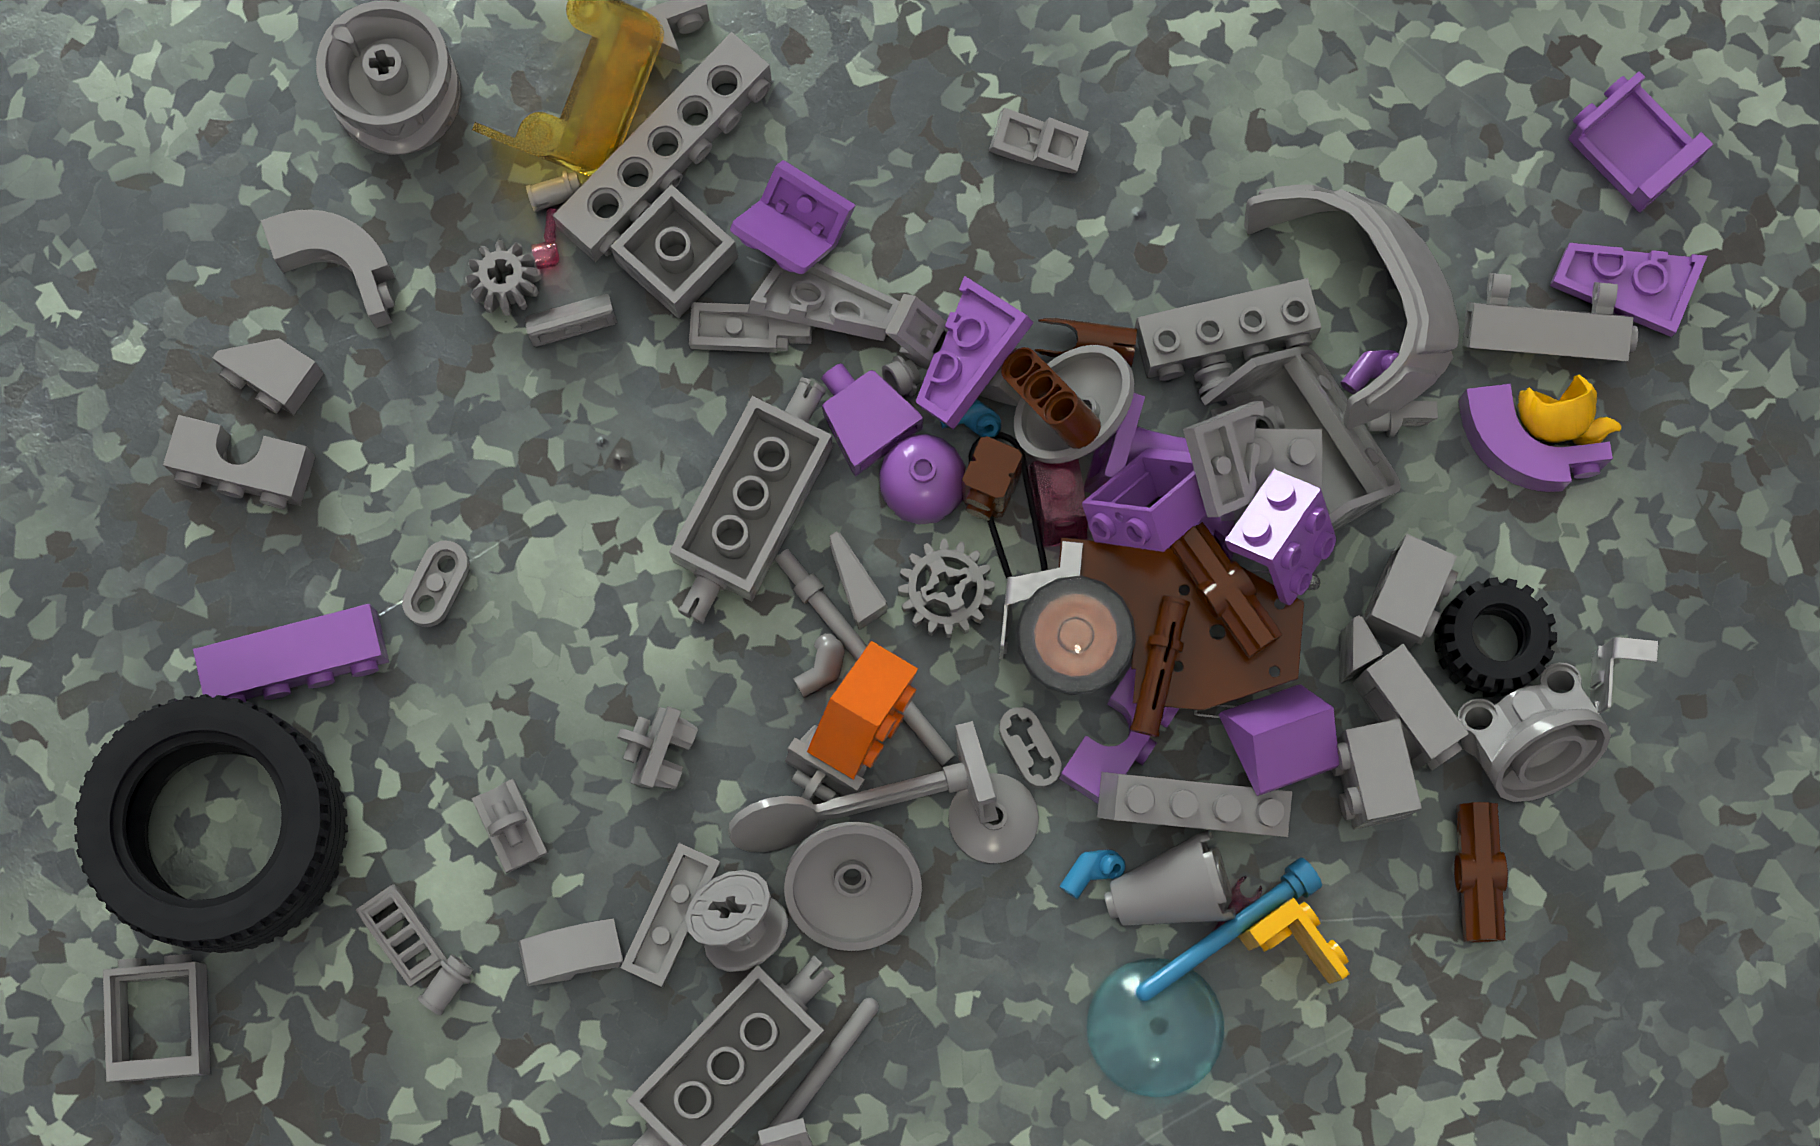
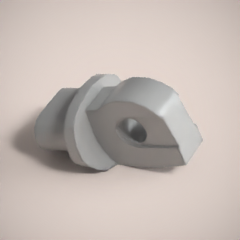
(1413, 414)

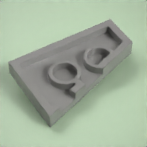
(824, 301)

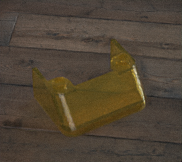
(604, 90)

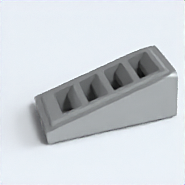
(861, 592)
(405, 910)

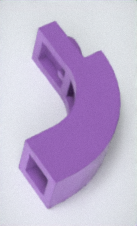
(1513, 454)

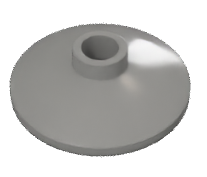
(1001, 841)

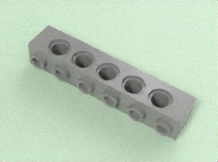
(728, 63)

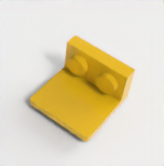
(1302, 924)

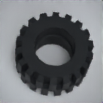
(1524, 616)

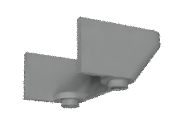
(1298, 382)

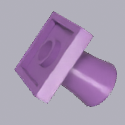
(1126, 445)

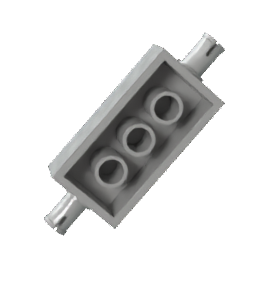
(751, 499)
(730, 1060)

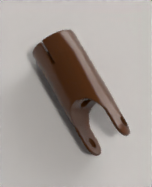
(1087, 333)

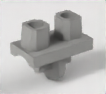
(665, 730)
(817, 776)
(510, 826)

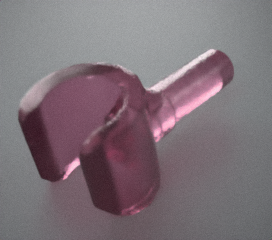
(546, 253)
(1239, 901)

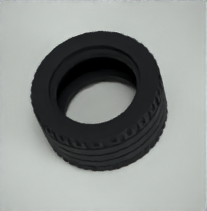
(129, 778)

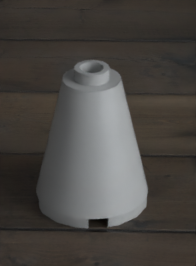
(1174, 887)

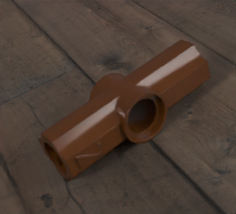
(1226, 590)
(1480, 872)

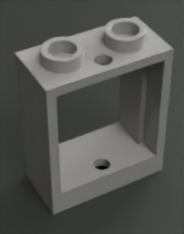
(1402, 691)
(116, 1026)

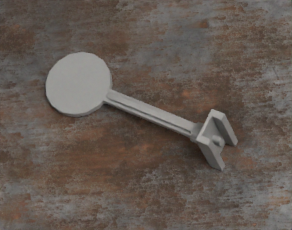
(790, 819)

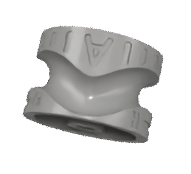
(389, 77)

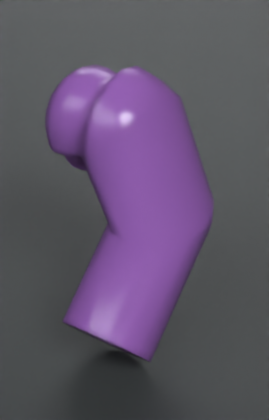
(1367, 367)

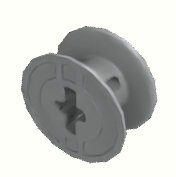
(737, 921)

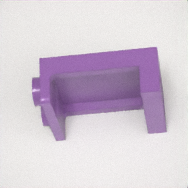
(1636, 142)

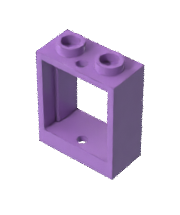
(1119, 509)

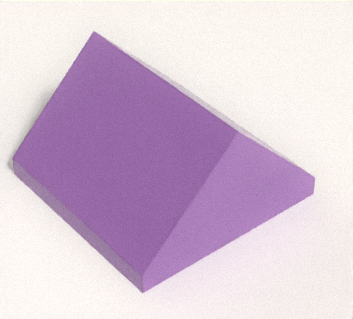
(1283, 737)

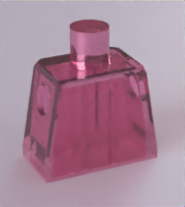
(1059, 499)

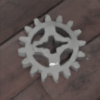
(964, 579)

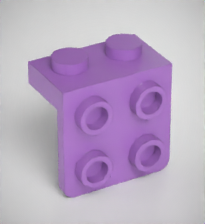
(794, 220)
(1285, 531)

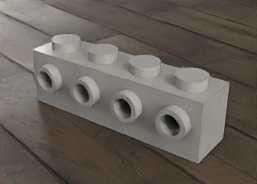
(1227, 329)

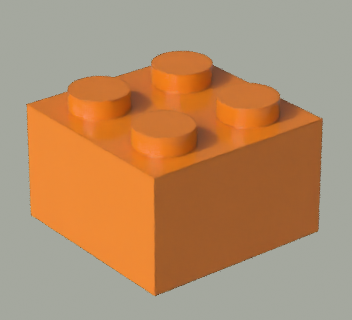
(864, 711)

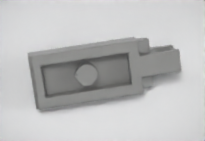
(734, 329)

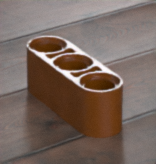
(1051, 398)

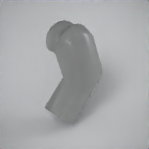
(826, 666)

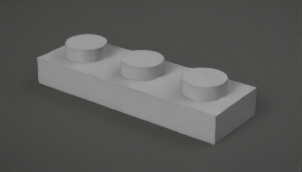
(664, 923)

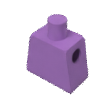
(866, 416)

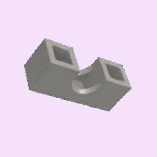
(275, 474)

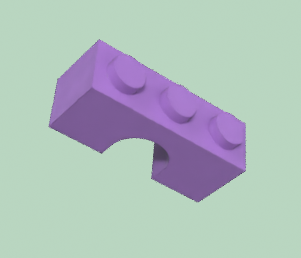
(1092, 758)

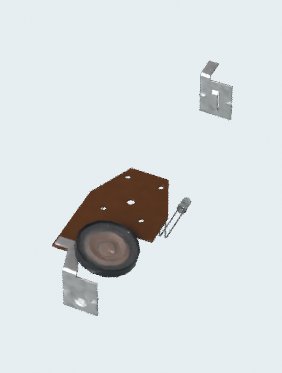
(1106, 603)

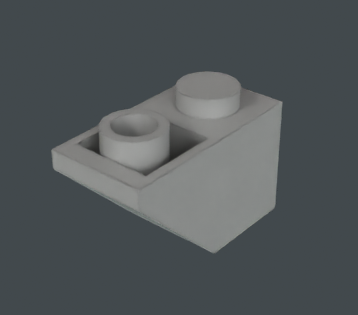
(273, 370)

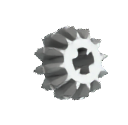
(489, 271)

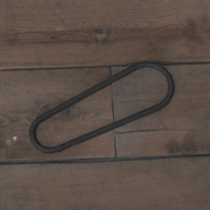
(1032, 507)

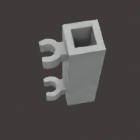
(1549, 331)

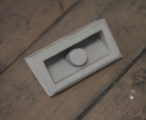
(570, 320)
(1357, 649)

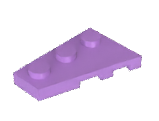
(1650, 285)
(974, 349)

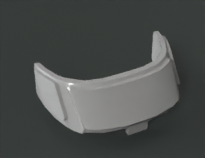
(1425, 294)

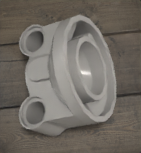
(1536, 736)

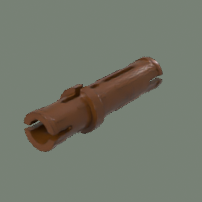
(1160, 664)

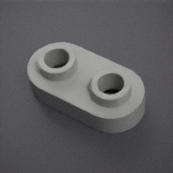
(432, 583)

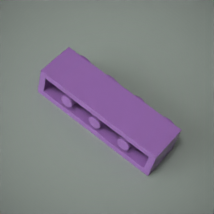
(293, 656)

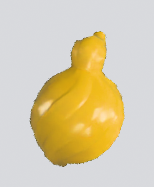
(1565, 418)

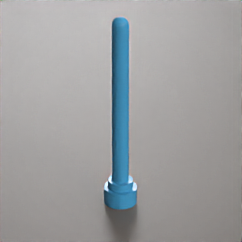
(1298, 881)

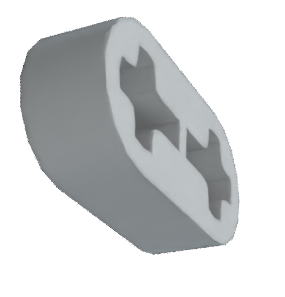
(1039, 742)

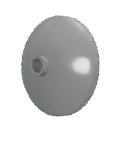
(1102, 383)
(855, 910)

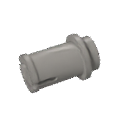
(553, 191)
(446, 984)

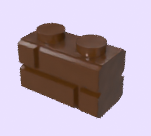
(991, 478)

